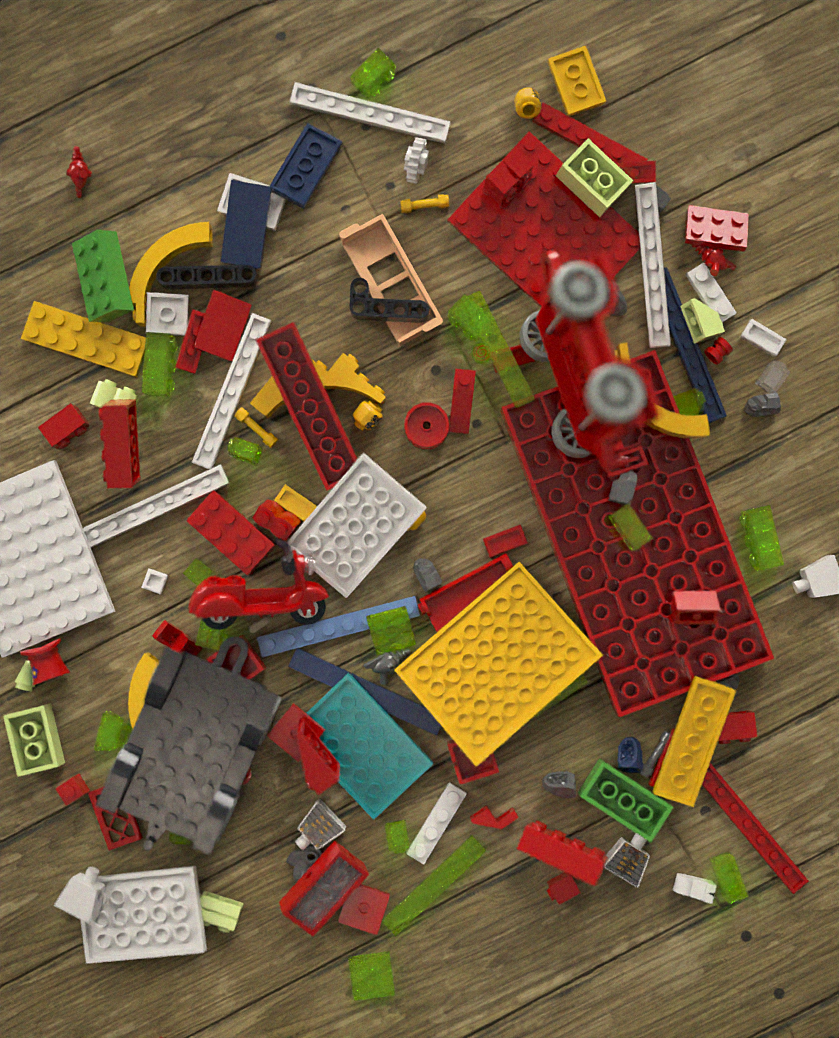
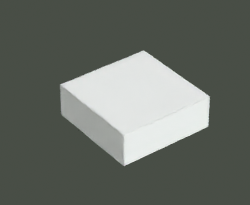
(155, 581)

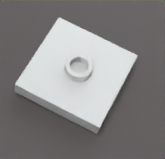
(167, 313)

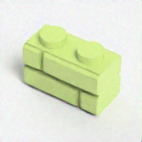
(220, 911)

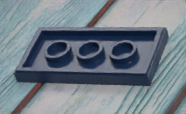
(305, 165)
(246, 224)

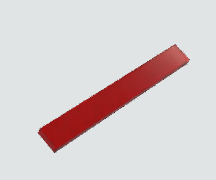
(753, 830)

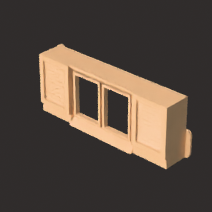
(369, 245)

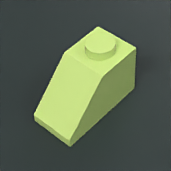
(701, 320)

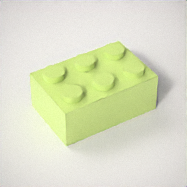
(594, 177)
(34, 740)

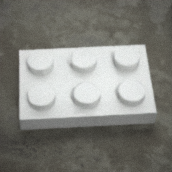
(276, 202)

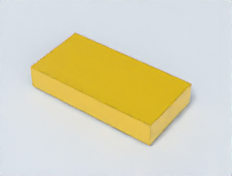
(295, 503)

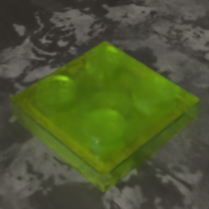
(391, 630)
(371, 975)

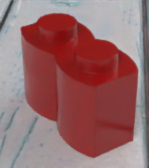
(273, 517)

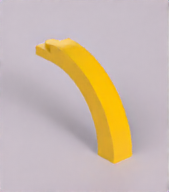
(158, 255)
(670, 422)
(139, 685)

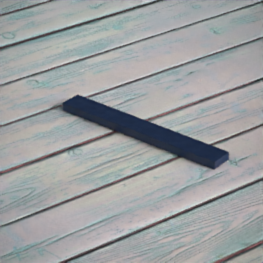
(691, 354)
(388, 700)

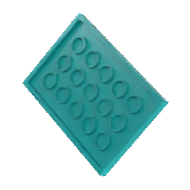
(372, 749)

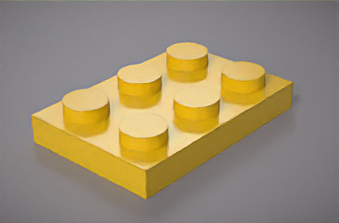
(576, 81)

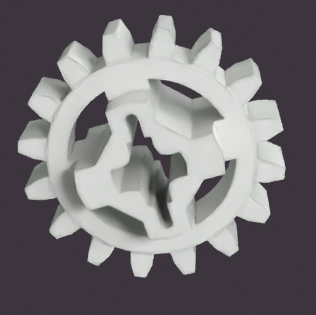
(416, 160)

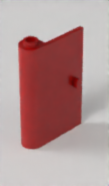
(455, 596)

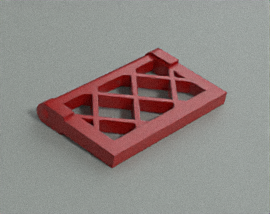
(106, 829)

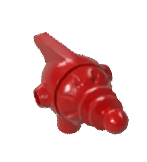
(78, 171)
(714, 259)

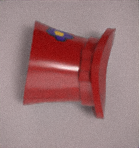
(46, 662)

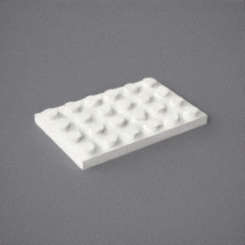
(356, 525)
(146, 916)

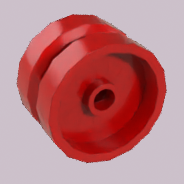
(426, 438)

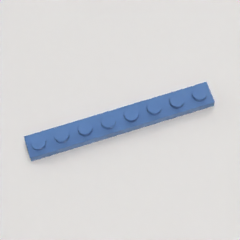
(328, 628)

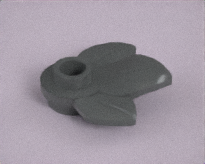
(301, 861)

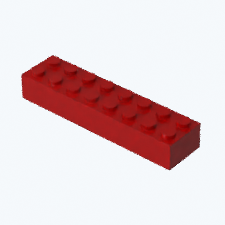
(308, 403)

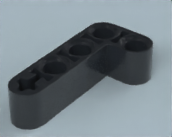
(389, 305)

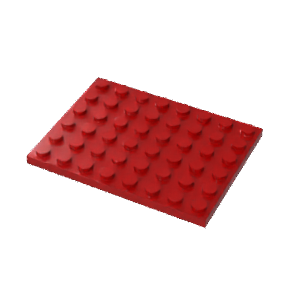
(541, 220)

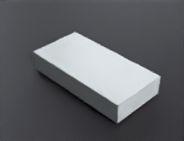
(763, 338)

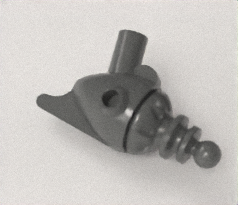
(387, 663)

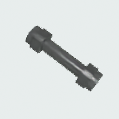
(647, 768)

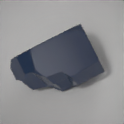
(630, 755)

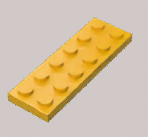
(84, 339)
(694, 741)

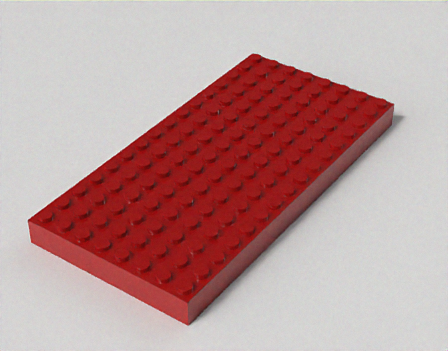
(627, 593)

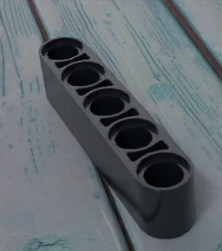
(199, 272)

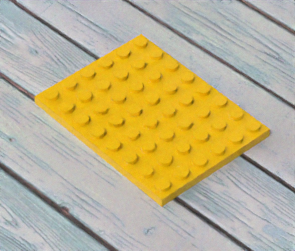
(498, 663)

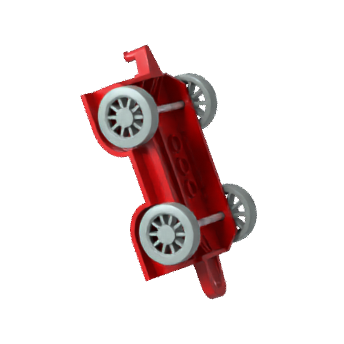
(599, 392)

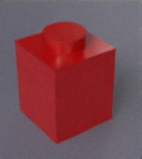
(72, 789)
(562, 888)

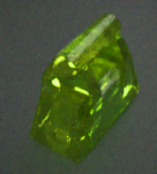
(110, 732)

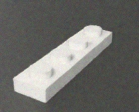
(436, 823)

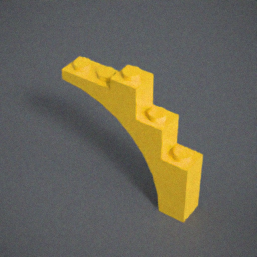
(340, 376)

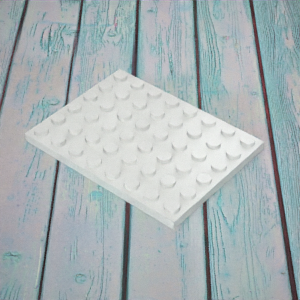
(45, 562)

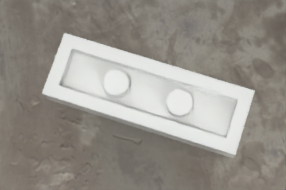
(710, 291)

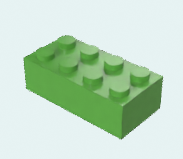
(102, 276)
(625, 800)

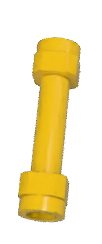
(407, 205)
(244, 417)

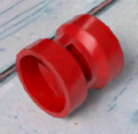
(718, 350)

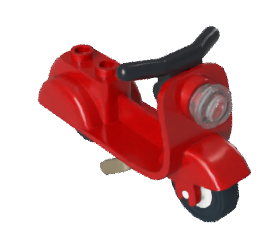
(223, 599)

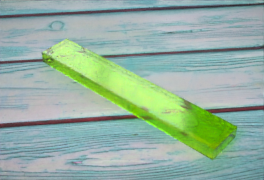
(498, 349)
(433, 885)

